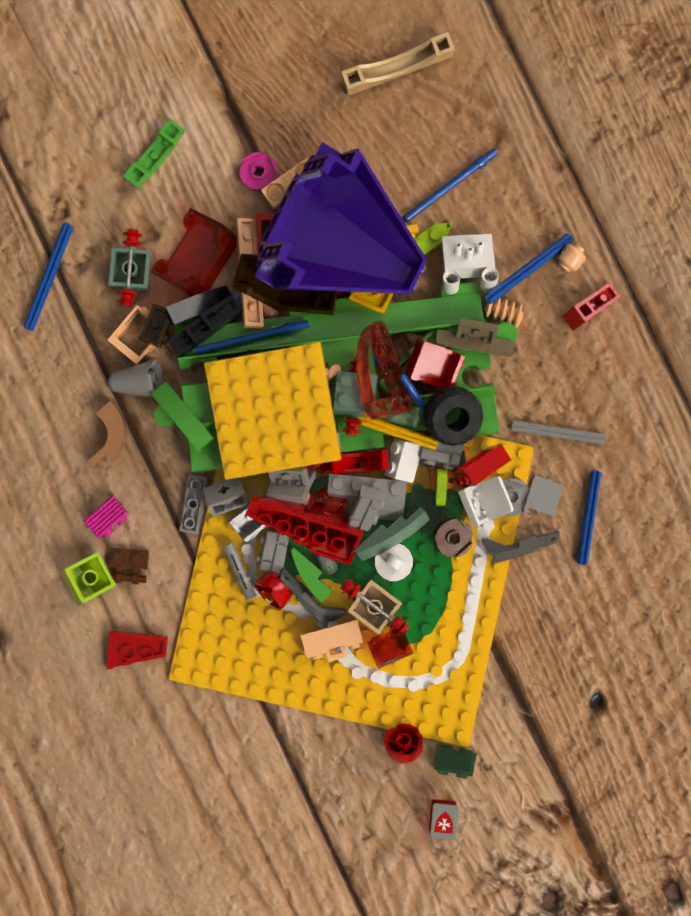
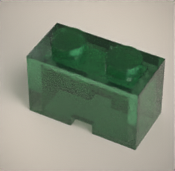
(452, 761)

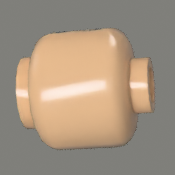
(571, 257)

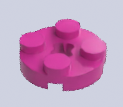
(248, 167)

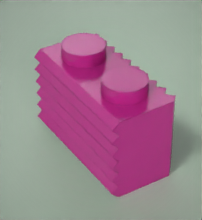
(106, 517)

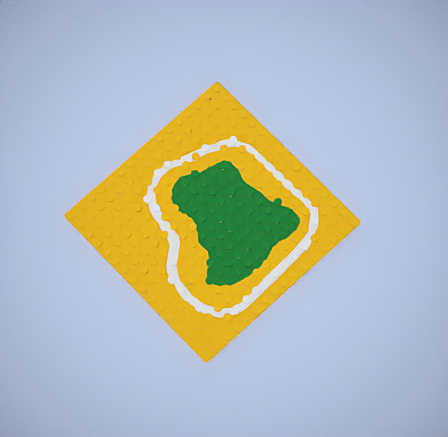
(447, 599)

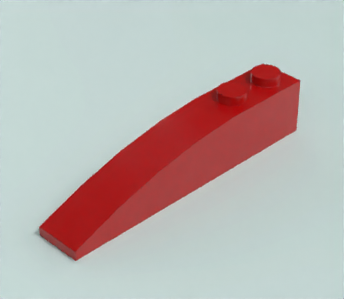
(319, 533)

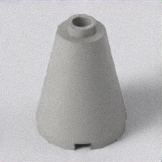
(138, 379)

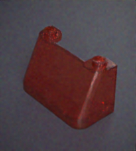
(198, 255)

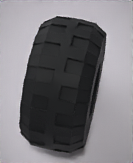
(441, 403)

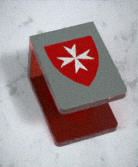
(443, 819)

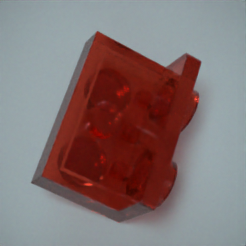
(389, 648)

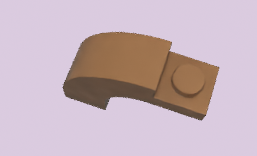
(116, 436)

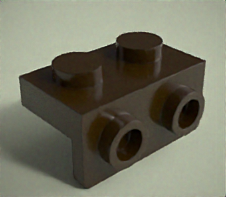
(156, 327)

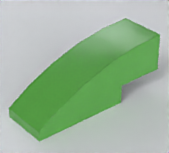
(310, 576)

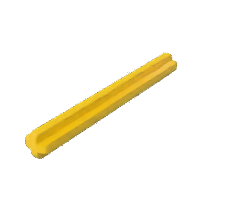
(399, 432)

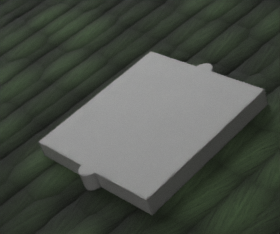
(545, 495)

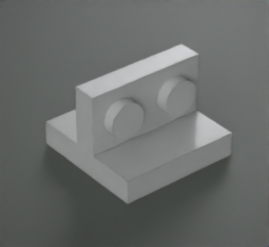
(290, 484)

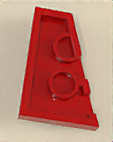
(134, 647)

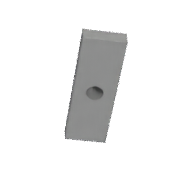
(191, 516)

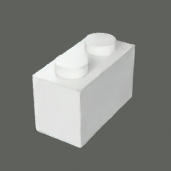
(403, 460)

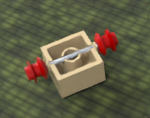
(374, 607)

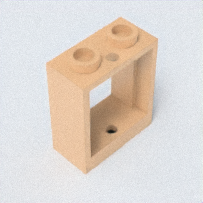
(114, 338)

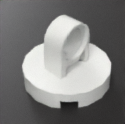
(394, 563)

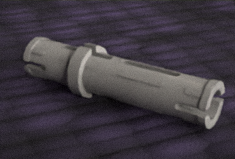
(239, 571)

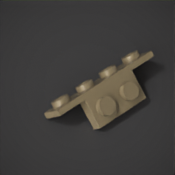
(475, 337)

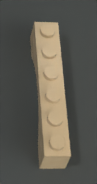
(422, 56)

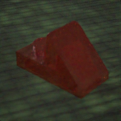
(326, 505)

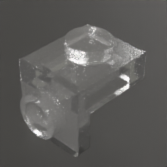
(409, 418)

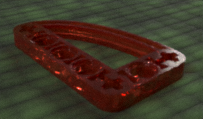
(375, 332)

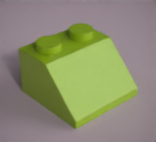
(87, 578)

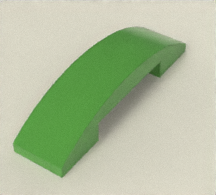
(155, 154)

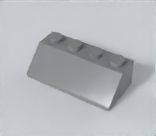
(348, 487)

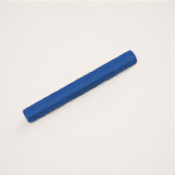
(589, 516)

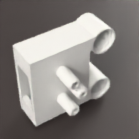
(468, 258)

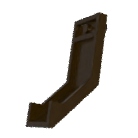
(283, 300)

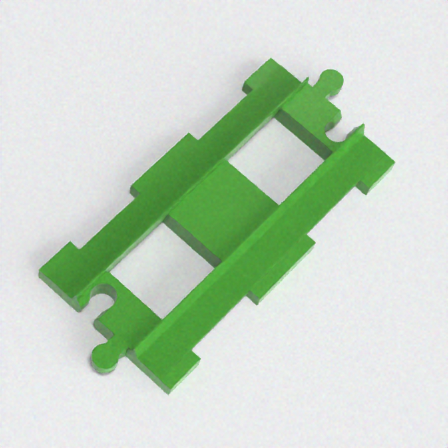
(339, 343)

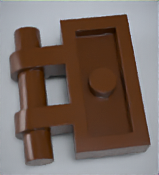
(130, 559)

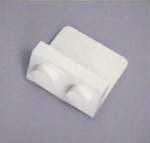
(486, 501)

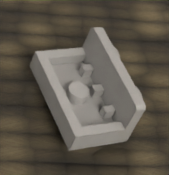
(244, 525)

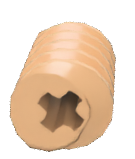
(505, 312)

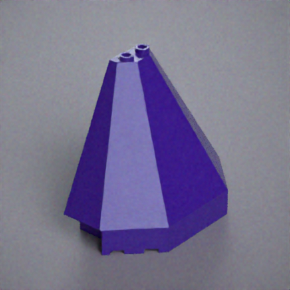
(338, 232)

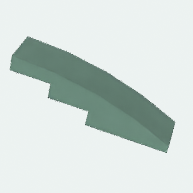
(384, 539)

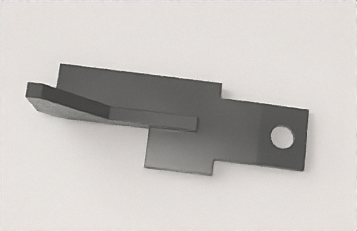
(524, 546)
(304, 596)

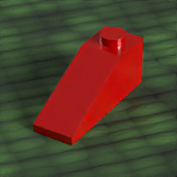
(591, 306)

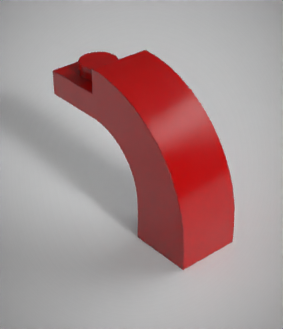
(357, 463)

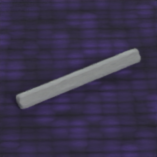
(557, 432)

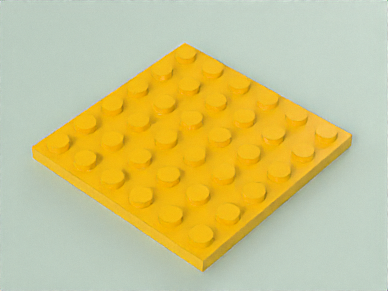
(273, 411)

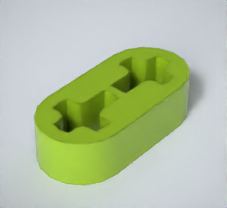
(441, 487)

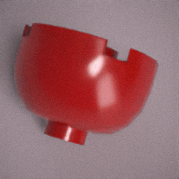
(273, 589)
(403, 743)

